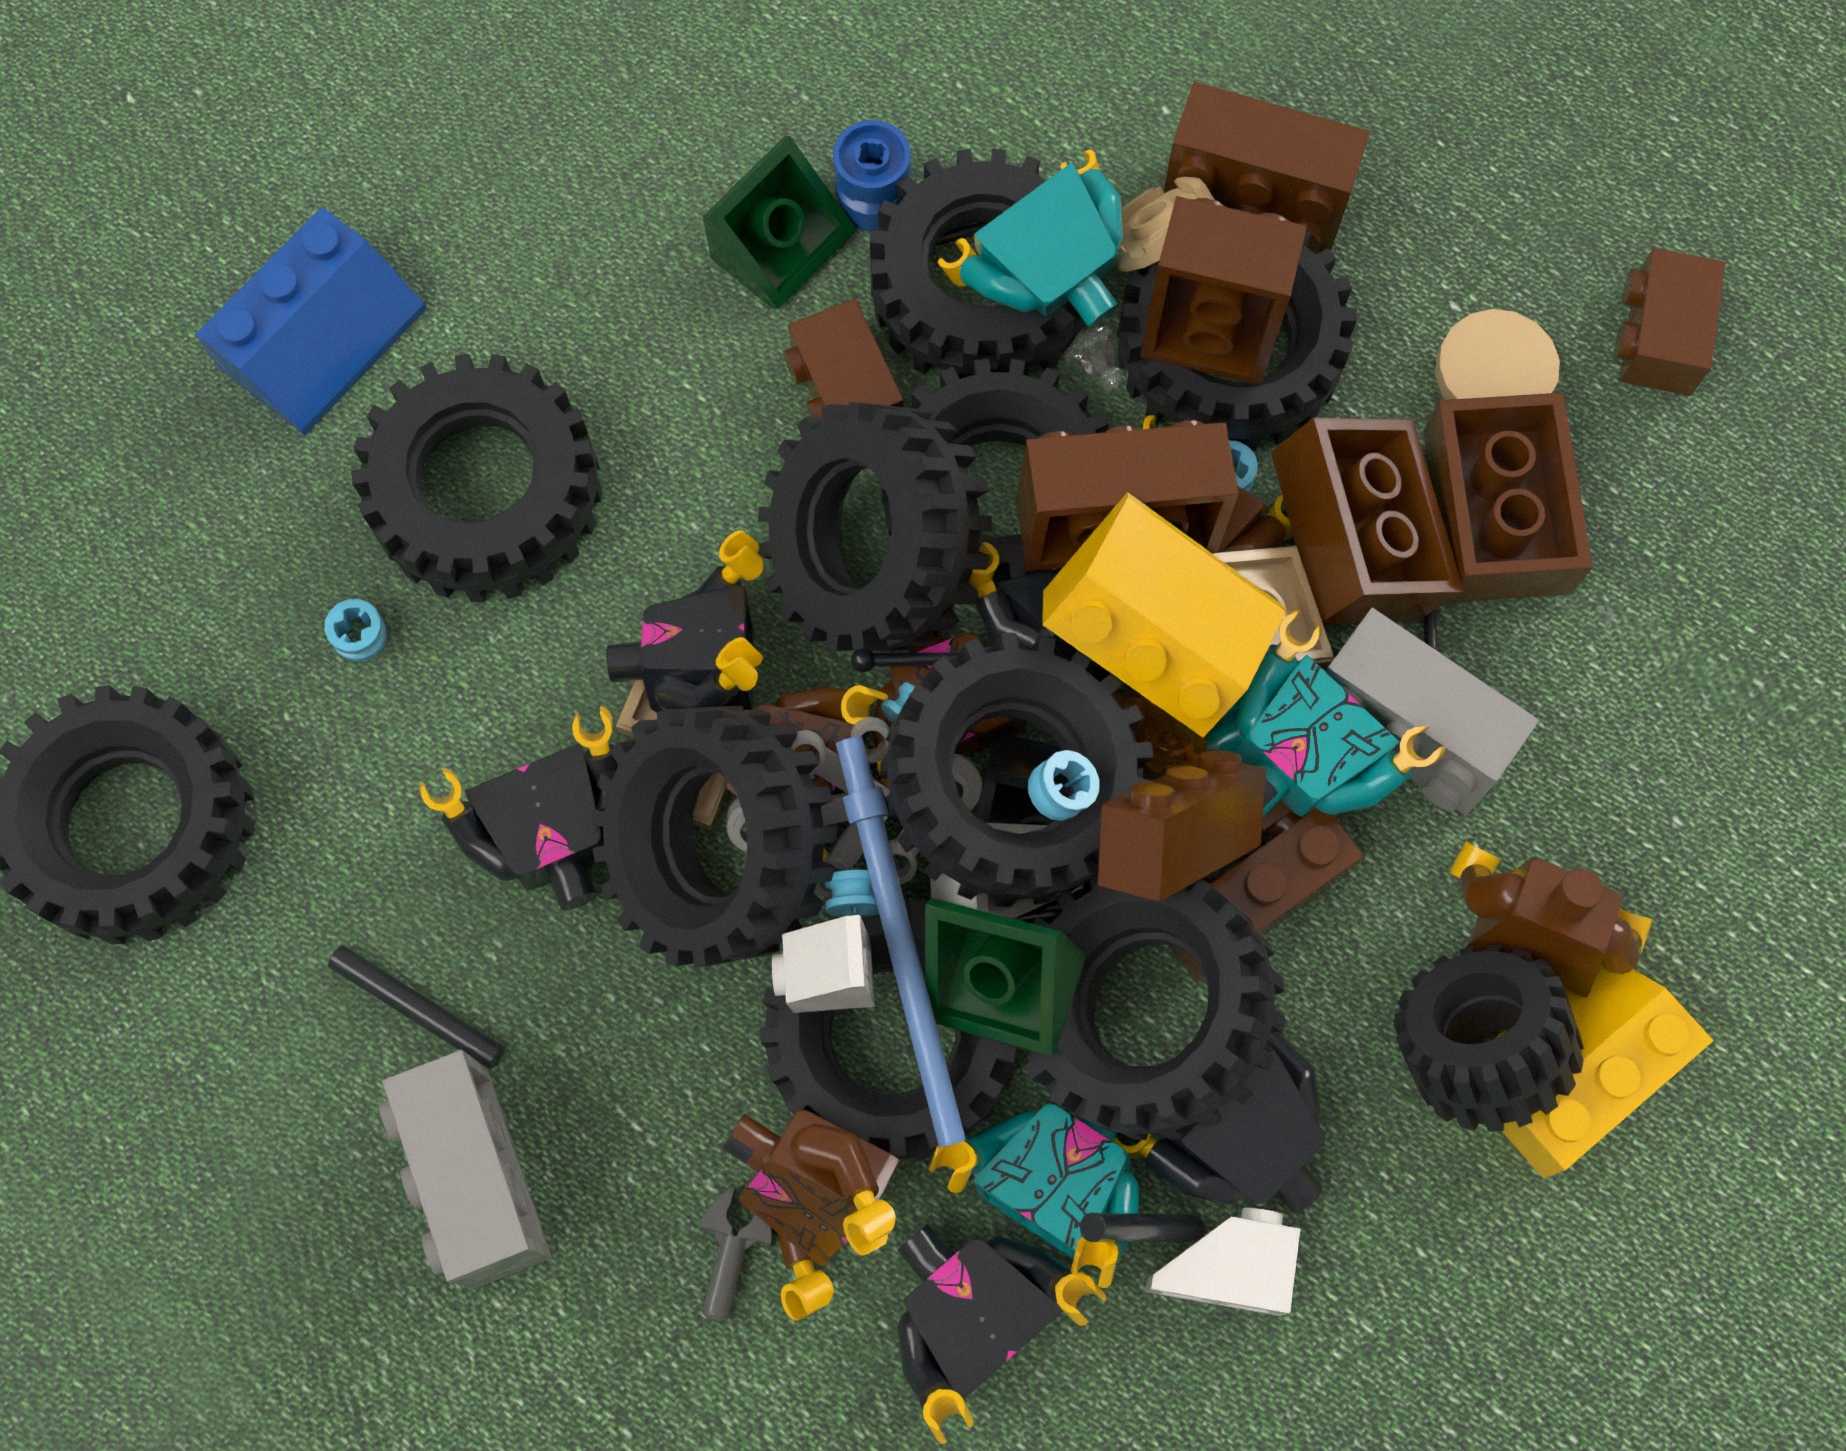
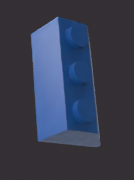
(311, 321)

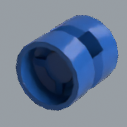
(867, 167)

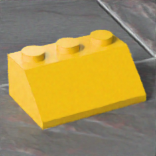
(1162, 615)
(1632, 1046)

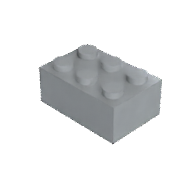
(1415, 686)
(463, 1171)

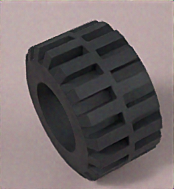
(1495, 1078)

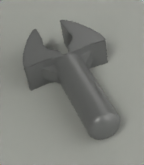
(729, 1254)

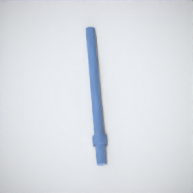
(866, 809)

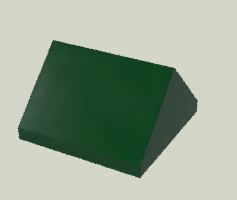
(776, 225)
(999, 976)

